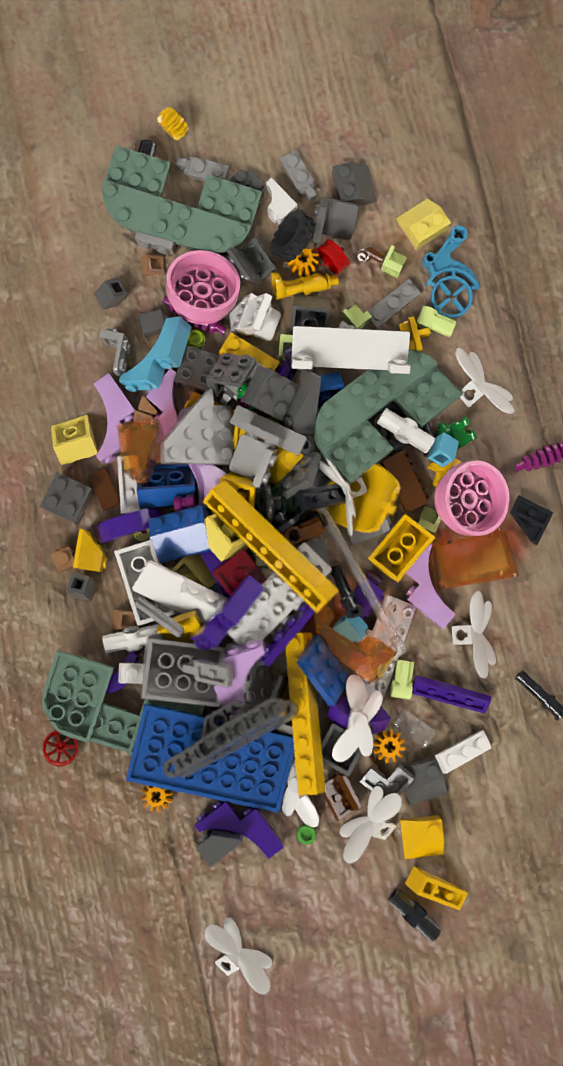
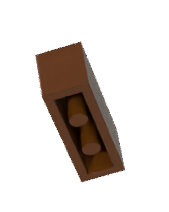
(411, 494)

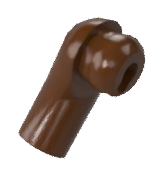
(368, 254)

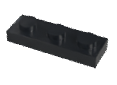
(321, 497)

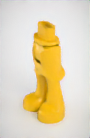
(308, 284)

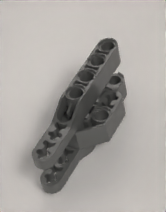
(216, 746)

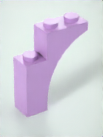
(164, 400)
(118, 411)
(206, 475)
(424, 595)
(241, 660)

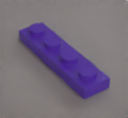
(284, 636)
(451, 694)

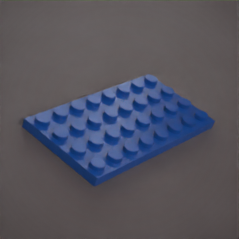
(247, 777)

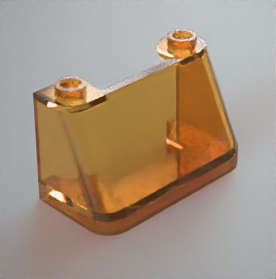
(140, 448)
(473, 559)
(367, 659)

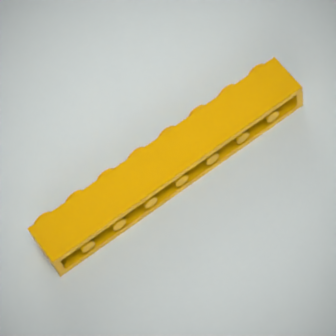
(270, 545)
(306, 723)

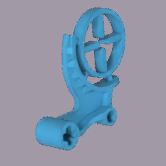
(442, 263)

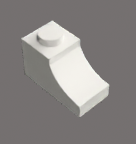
(281, 202)

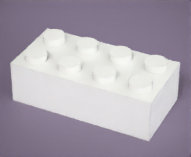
(131, 563)

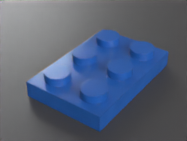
(323, 670)

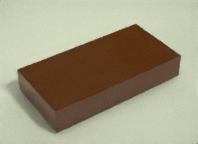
(104, 489)

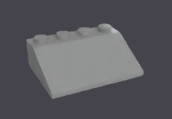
(164, 673)

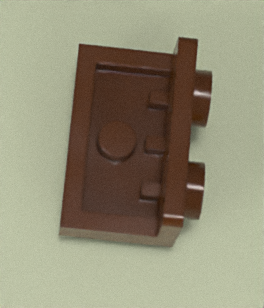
(341, 796)

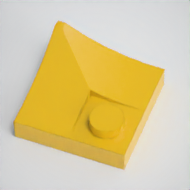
(190, 622)

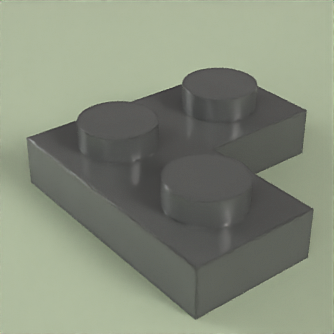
(304, 477)
(394, 783)

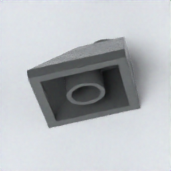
(428, 780)

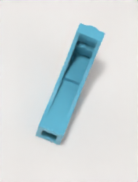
(164, 355)

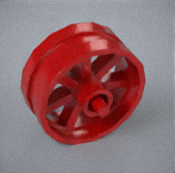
(333, 256)
(60, 749)

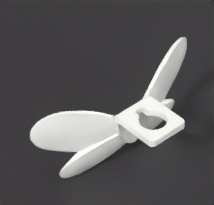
(473, 368)
(334, 475)
(482, 650)
(358, 731)
(300, 803)
(363, 828)
(248, 960)

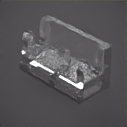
(414, 728)

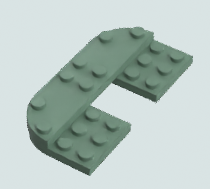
(135, 203)
(343, 424)
(76, 705)

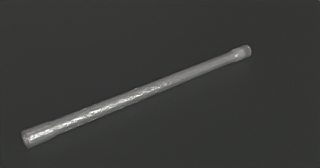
(395, 639)

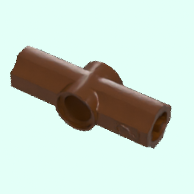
(307, 531)

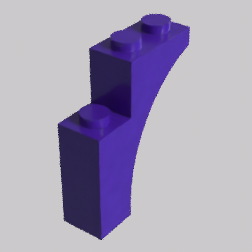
(228, 614)
(251, 825)

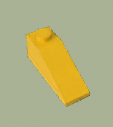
(435, 888)

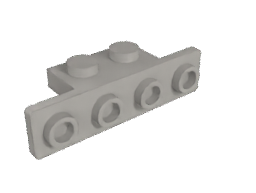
(268, 430)

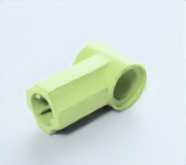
(431, 319)
(402, 684)

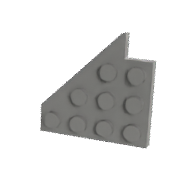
(201, 435)

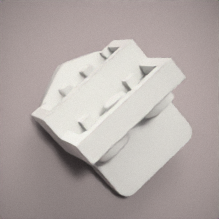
(255, 317)

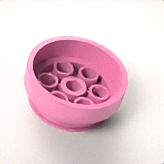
(203, 274)
(492, 497)

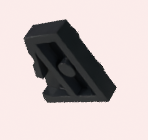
(530, 518)

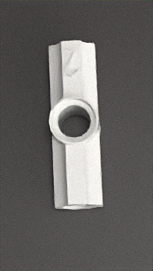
(406, 430)
(130, 639)

